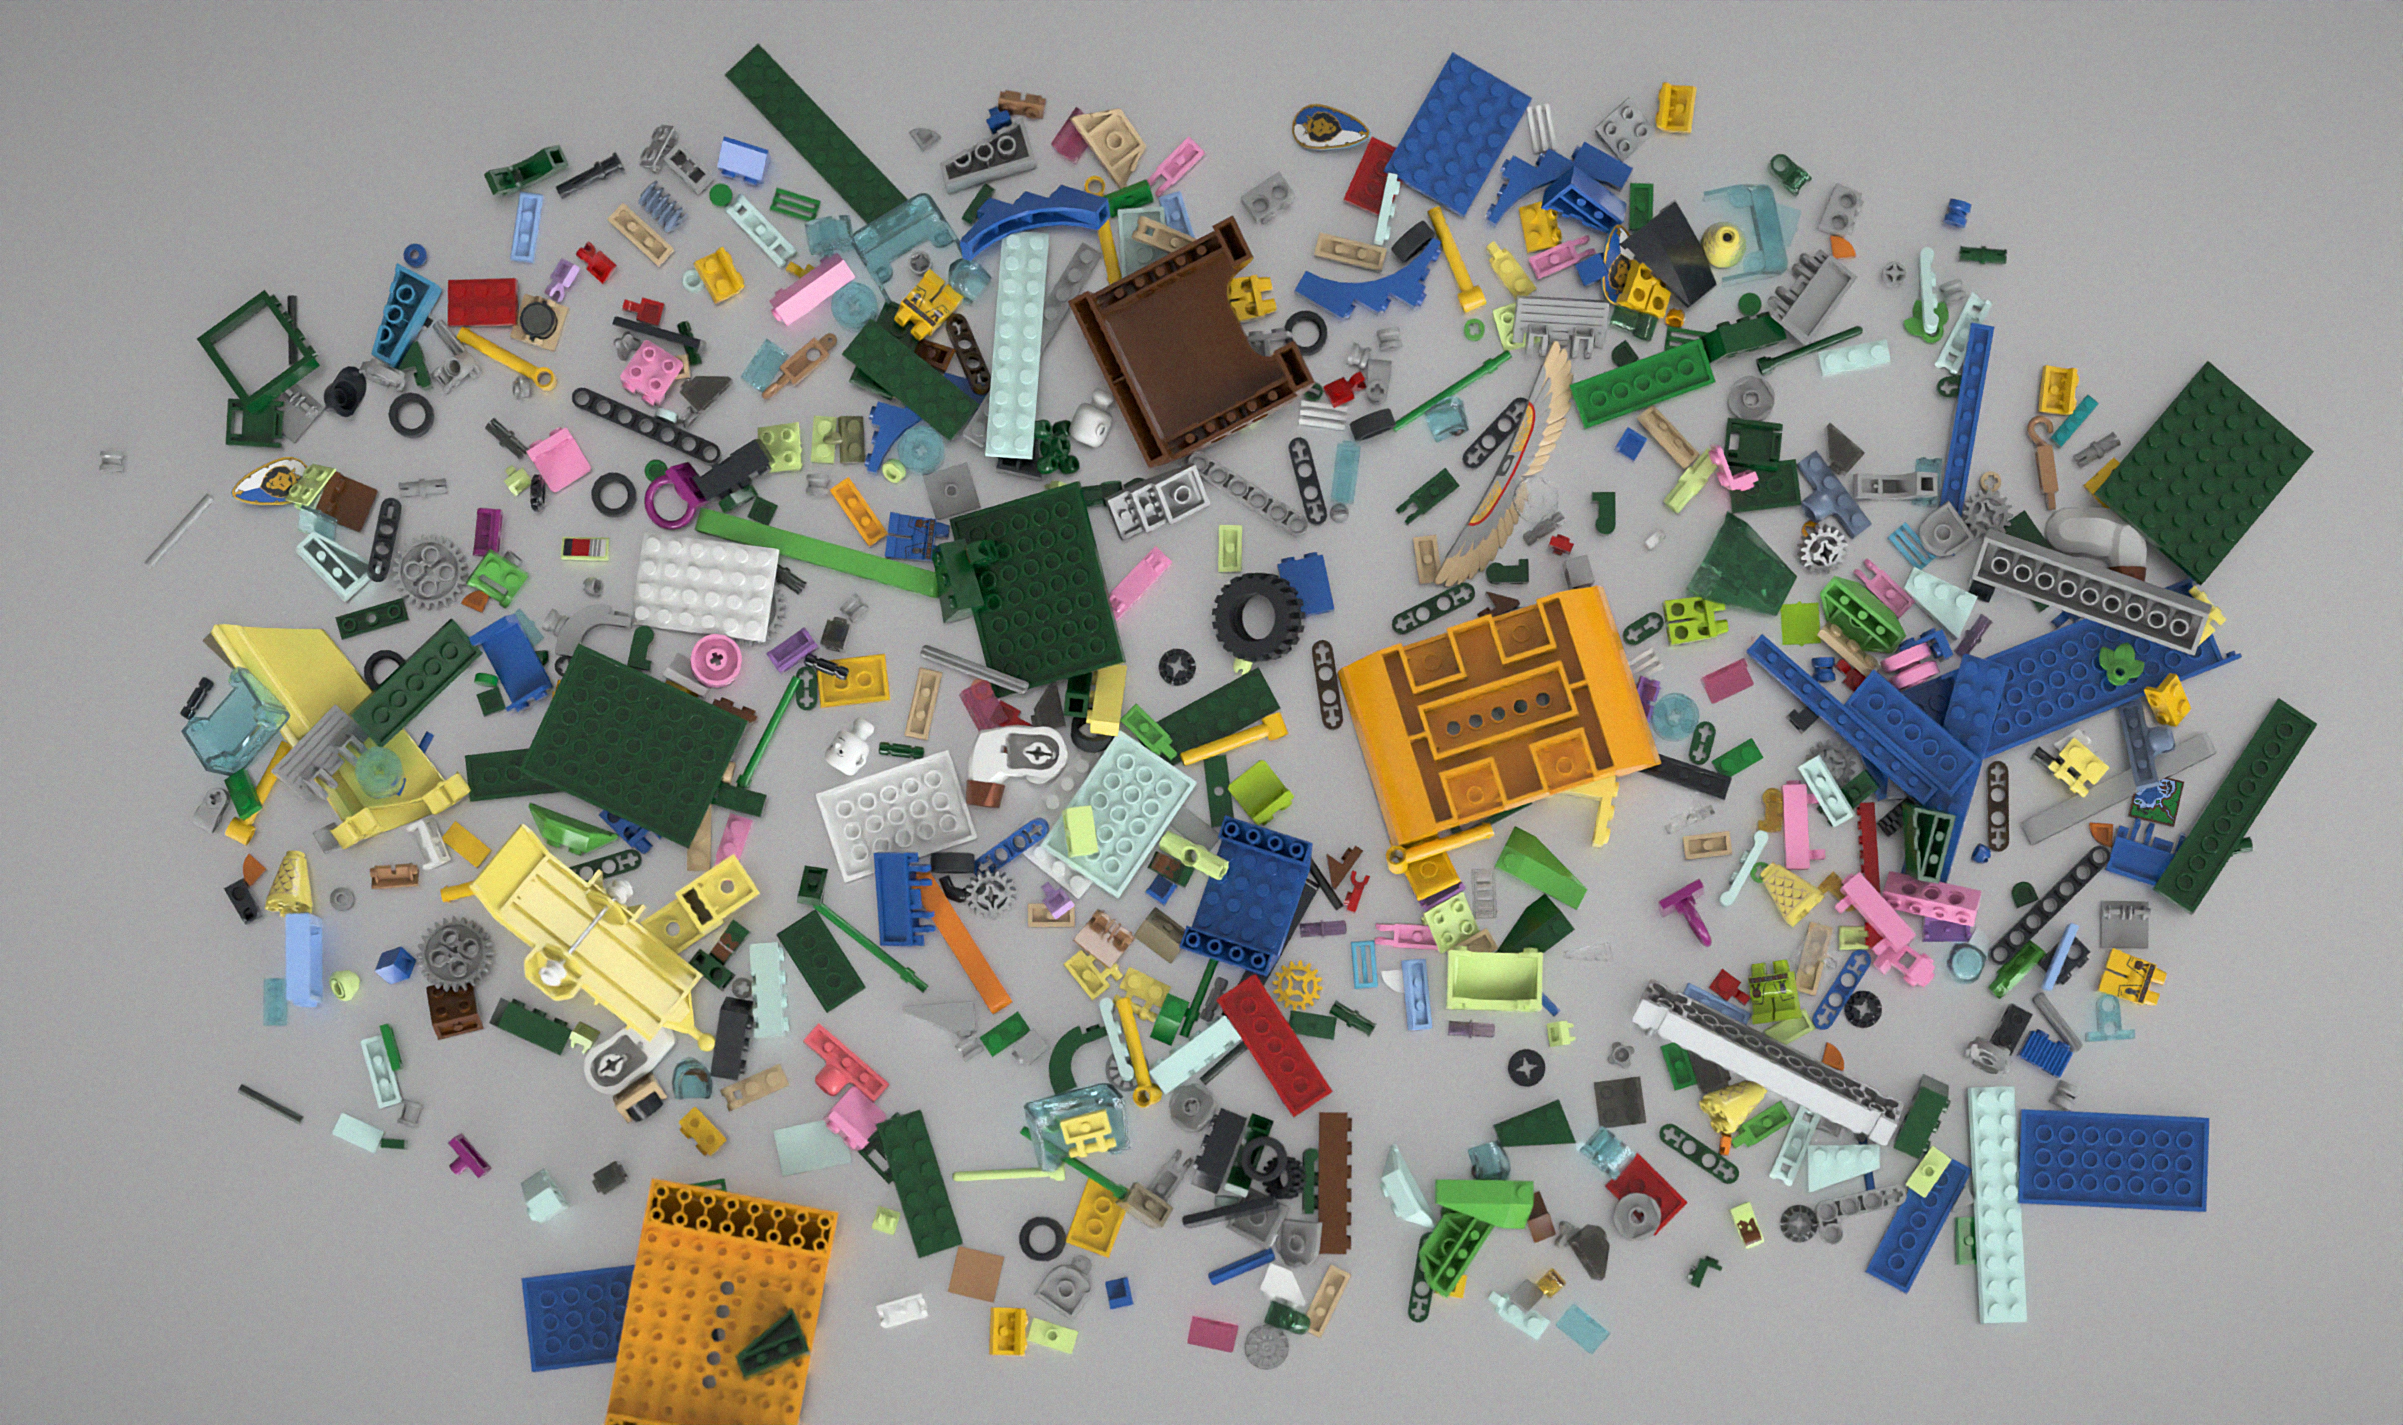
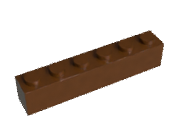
(1333, 1182)

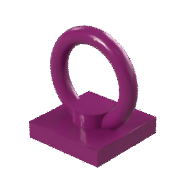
(684, 485)
(1684, 903)

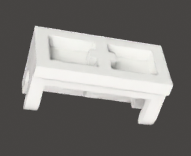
(430, 843)
(902, 1310)

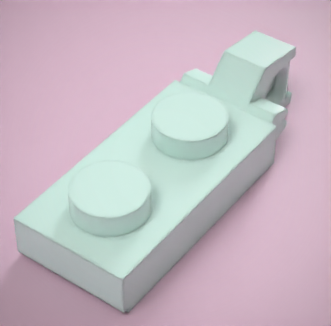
(1530, 1323)

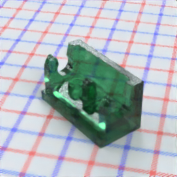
(1313, 1025)

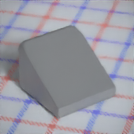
(326, 839)
(1963, 1200)
(1526, 1296)

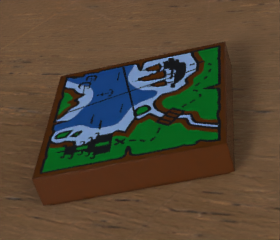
(2158, 803)

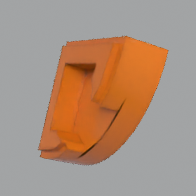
(1841, 248)
(476, 600)
(2102, 833)
(252, 870)
(1832, 1057)
(1725, 1143)

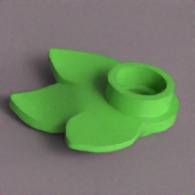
(1915, 324)
(2120, 660)

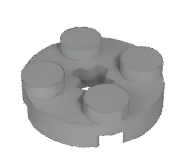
(381, 375)
(1755, 386)
(1988, 1056)
(1196, 1119)
(1624, 1212)

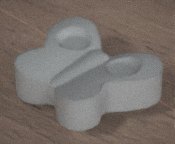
(626, 344)
(1567, 1232)

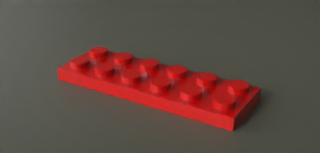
(1274, 1045)

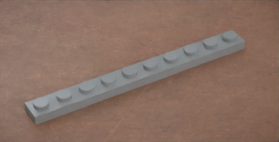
(1054, 311)

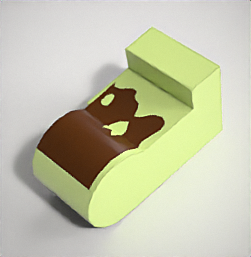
(1746, 1225)

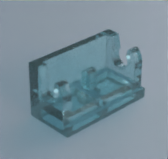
(764, 366)
(1928, 465)

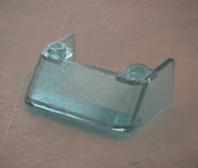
(900, 232)
(1772, 257)

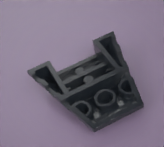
(1673, 254)

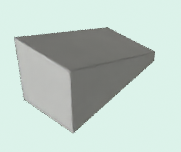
(1894, 791)

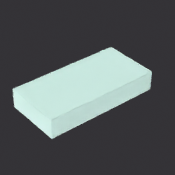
(358, 1132)

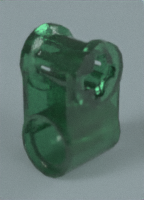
(1789, 175)
(1286, 1318)

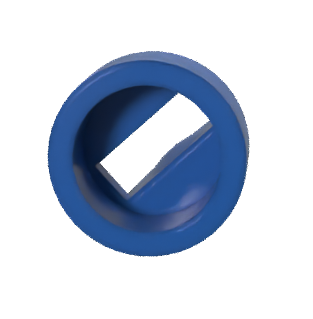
(1981, 854)

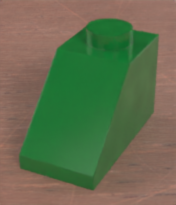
(1169, 1019)

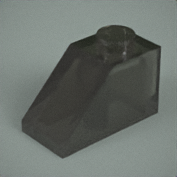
(704, 390)
(1840, 451)
(836, 635)
(1049, 710)
(1708, 1074)
(610, 1178)
(1591, 1250)

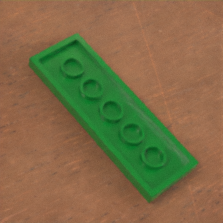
(1642, 383)

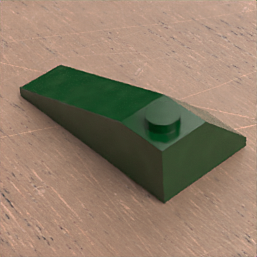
(1538, 927)

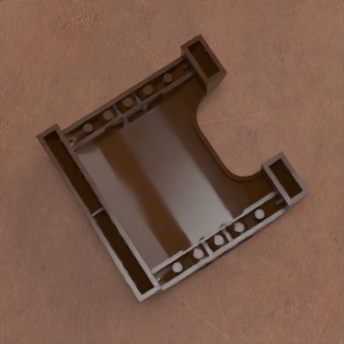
(1181, 352)

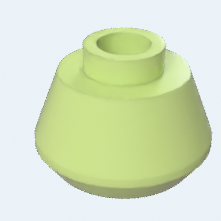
(344, 984)

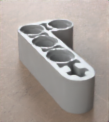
(1860, 1208)

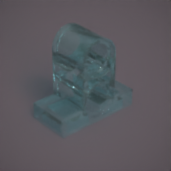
(2113, 1017)

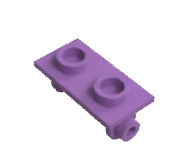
(1648, 691)

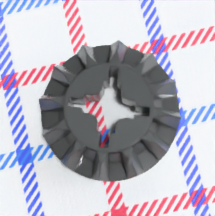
(1791, 1231)

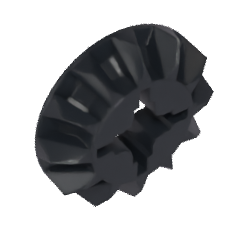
(537, 492)
(1181, 677)
(1853, 1014)
(1520, 1077)

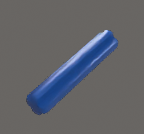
(1241, 1266)

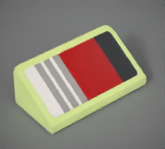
(585, 549)

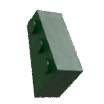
(1743, 336)
(956, 581)
(1926, 841)
(531, 1025)
(1922, 1117)
(1536, 1127)
(774, 1348)

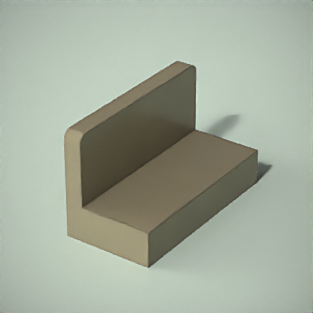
(1161, 935)
(1145, 1206)

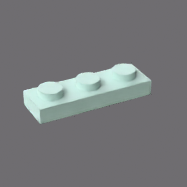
(1387, 209)
(1854, 357)
(1826, 791)
(380, 1072)

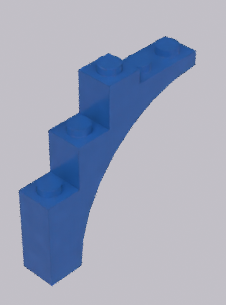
(1525, 178)
(1031, 211)
(1404, 286)
(895, 421)

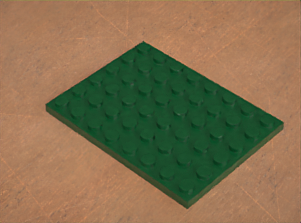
(2204, 473)
(1047, 594)
(633, 746)

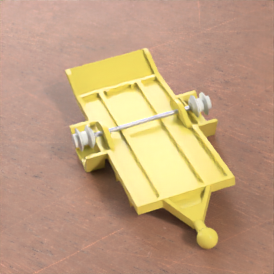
(587, 939)

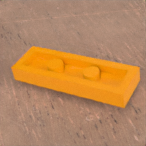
(858, 512)

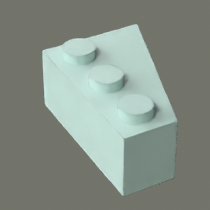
(337, 566)
(1940, 601)
(543, 1197)

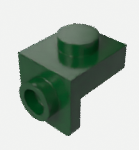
(1697, 1272)

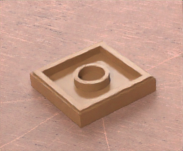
(976, 1274)

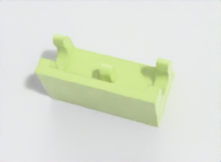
(1079, 831)

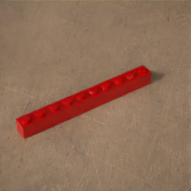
(1869, 858)

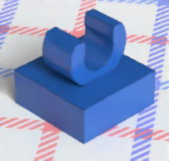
(998, 120)

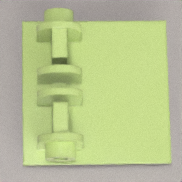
(1504, 320)
(784, 445)
(309, 485)
(1450, 922)

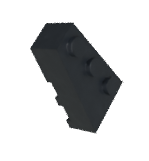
(1021, 467)
(735, 471)
(732, 1038)
(1217, 1150)

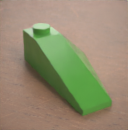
(1533, 864)
(1493, 1201)

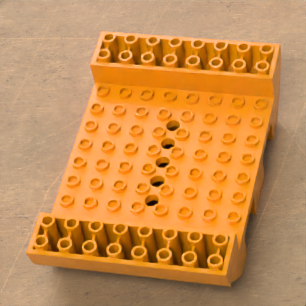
(1443, 780)
(685, 1252)

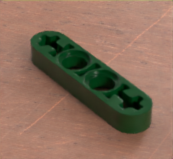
(1431, 605)
(598, 863)
(1700, 1151)
(1419, 1276)

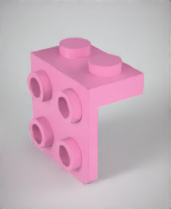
(650, 373)
(559, 459)
(1739, 481)
(854, 1118)

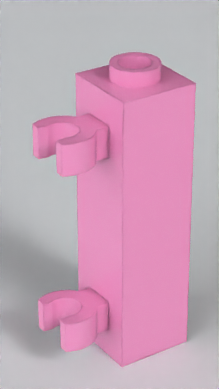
(811, 289)
(1138, 581)
(1795, 826)
(1876, 912)

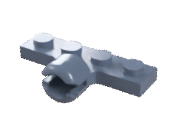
(1830, 497)
(2144, 744)

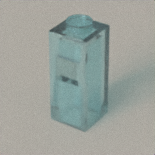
(1345, 472)

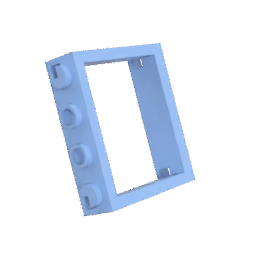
(304, 959)

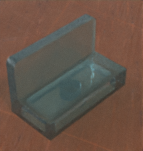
(1582, 1328)

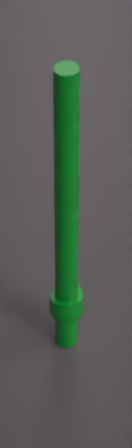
(1488, 366)
(744, 780)
(906, 974)
(1192, 1013)
(1119, 1190)

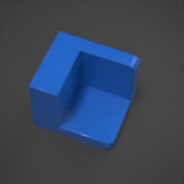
(1592, 269)
(1630, 444)
(1161, 890)
(395, 965)
(1119, 1293)

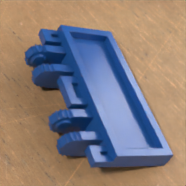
(2137, 858)
(897, 899)

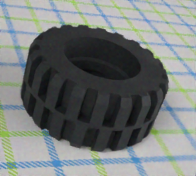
(1230, 612)

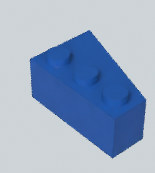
(1584, 199)

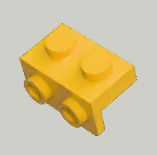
(1676, 108)
(1539, 227)
(2058, 390)
(2168, 701)
(698, 1127)
(1007, 1331)

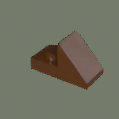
(935, 354)
(1500, 603)
(1337, 870)
(1539, 1220)

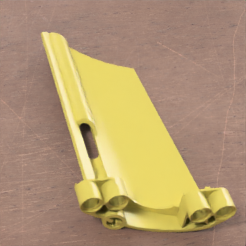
(309, 678)

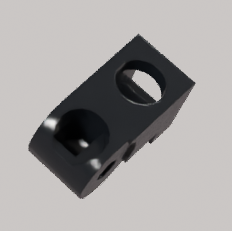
(1802, 720)
(243, 901)

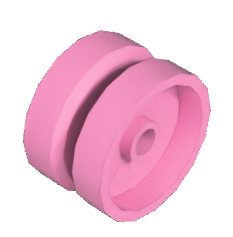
(716, 647)
(1910, 668)

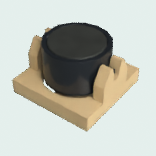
(538, 320)
(640, 1098)

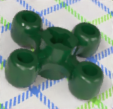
(1055, 447)

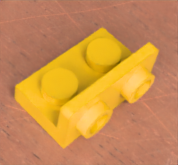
(719, 275)

